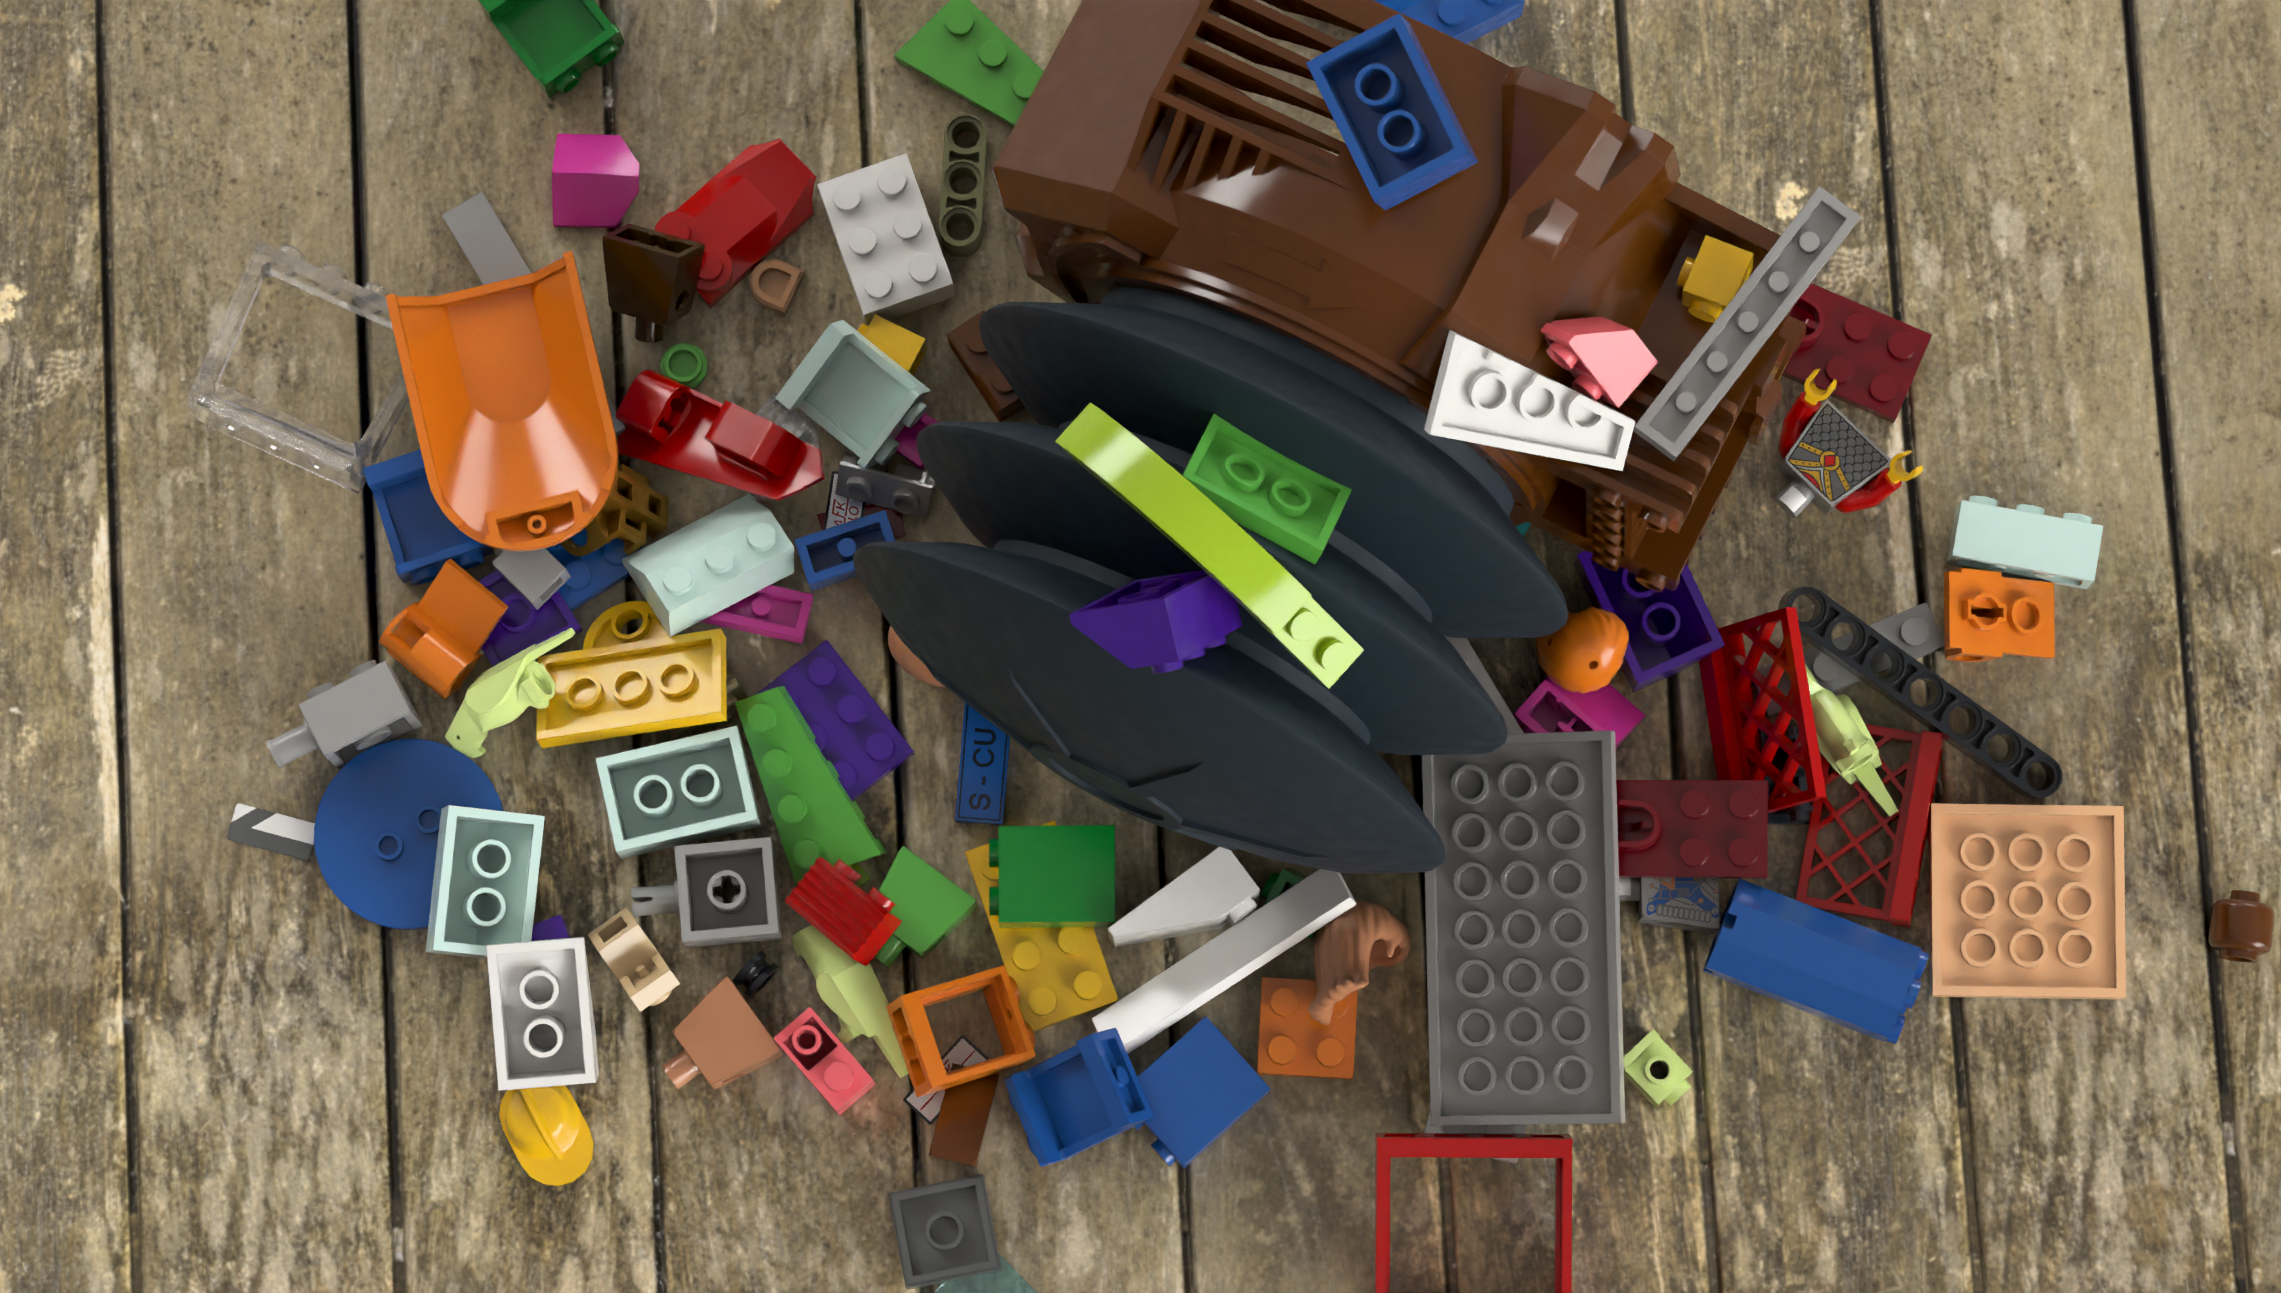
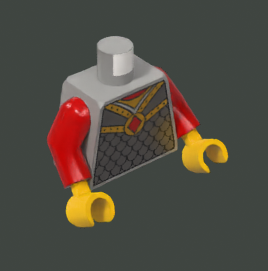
(1832, 459)

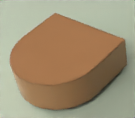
(775, 284)

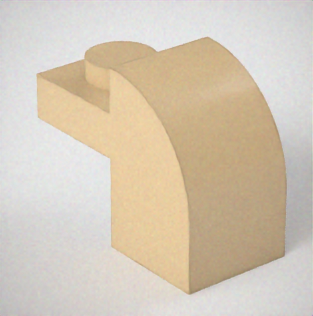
(634, 960)

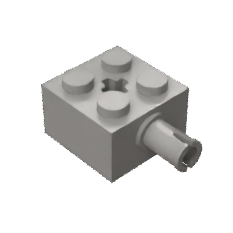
(349, 717)
(701, 875)

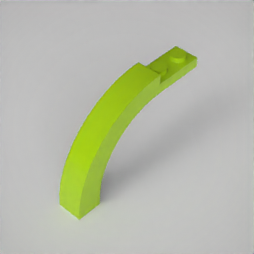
(1211, 542)

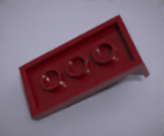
(1858, 347)
(1693, 829)

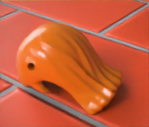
(1584, 651)

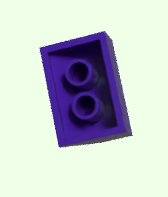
(1160, 620)
(1664, 627)

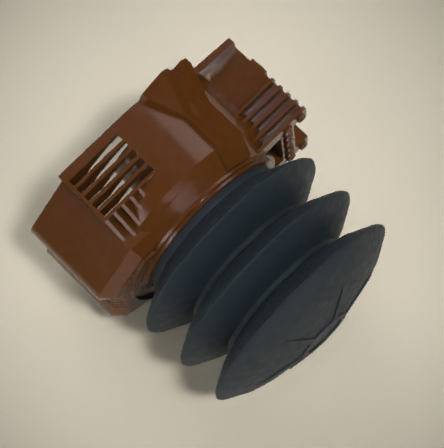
(1264, 285)

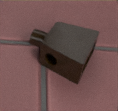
(651, 277)

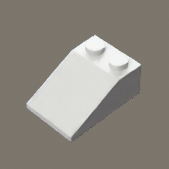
(1197, 901)
(542, 1013)

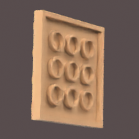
(2027, 901)

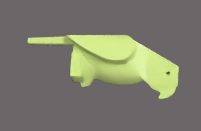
(503, 695)
(1847, 742)
(851, 993)

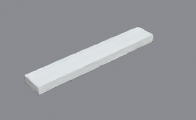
(1227, 958)

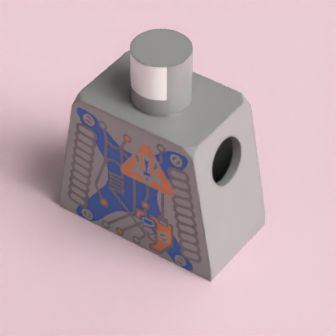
(1675, 902)

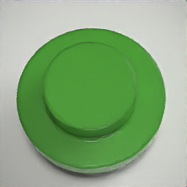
(685, 364)

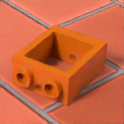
(919, 1044)

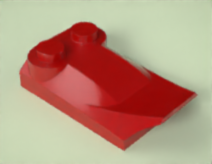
(743, 215)

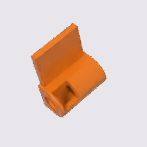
(1996, 616)
(444, 630)

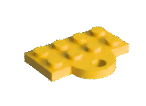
(633, 680)

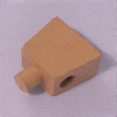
(720, 1040)

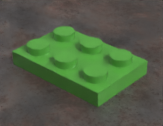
(1266, 490)

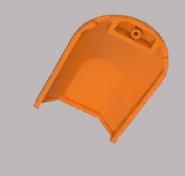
(510, 406)

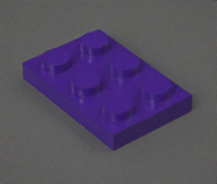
(844, 719)

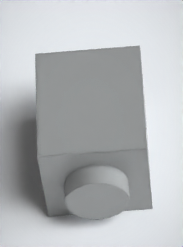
(531, 573)

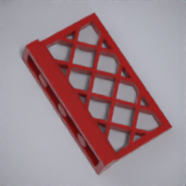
(1736, 719)
(1909, 837)

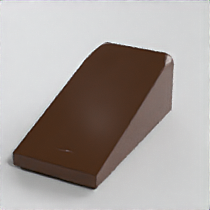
(963, 1120)

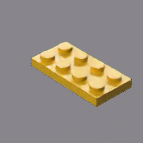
(1055, 968)

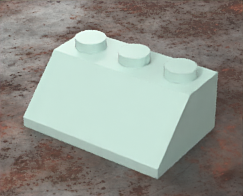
(711, 563)
(483, 880)

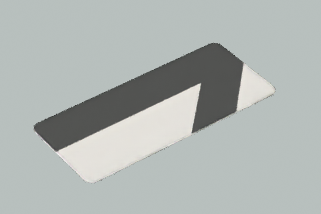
(272, 831)

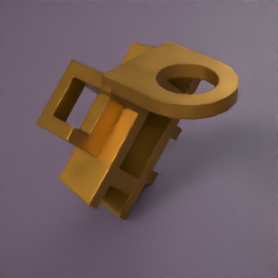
(627, 514)

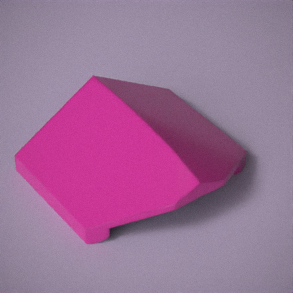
(592, 180)

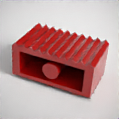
(843, 910)

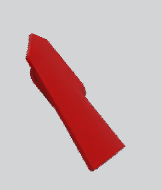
(713, 440)

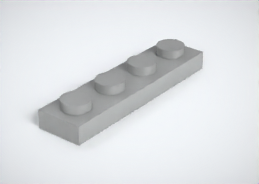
(1909, 630)

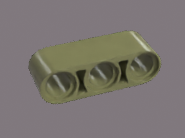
(960, 163)

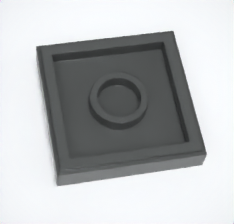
(945, 1231)

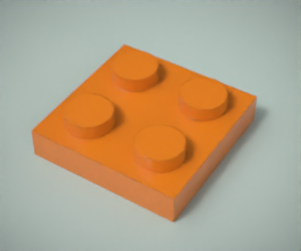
(1296, 1043)

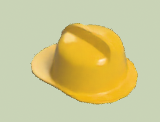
(547, 1133)

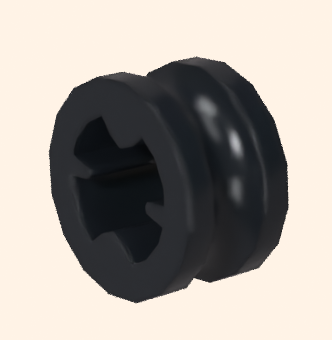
(756, 974)

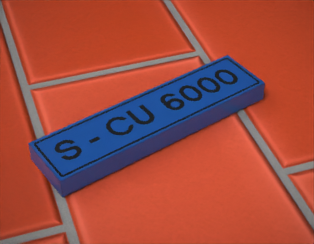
(982, 771)

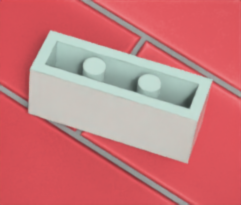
(2025, 542)

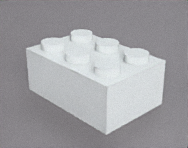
(886, 239)

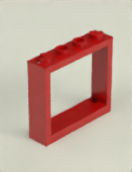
(1476, 1146)

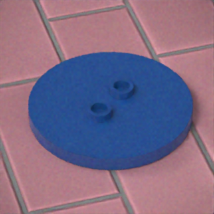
(383, 823)

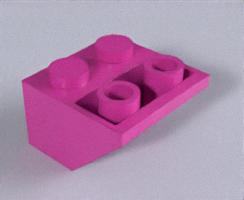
(1559, 710)

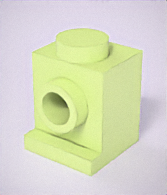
(1637, 1070)

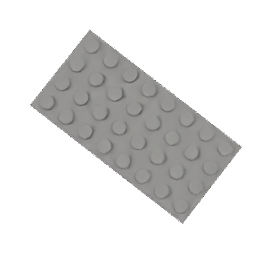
(1525, 933)

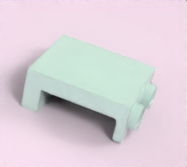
(856, 393)

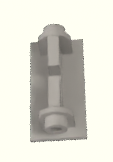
(904, 491)

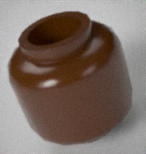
(2241, 927)

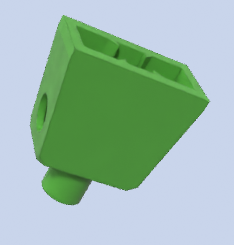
(926, 905)

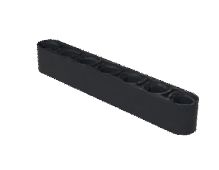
(1942, 698)

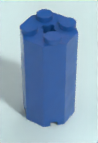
(1816, 961)

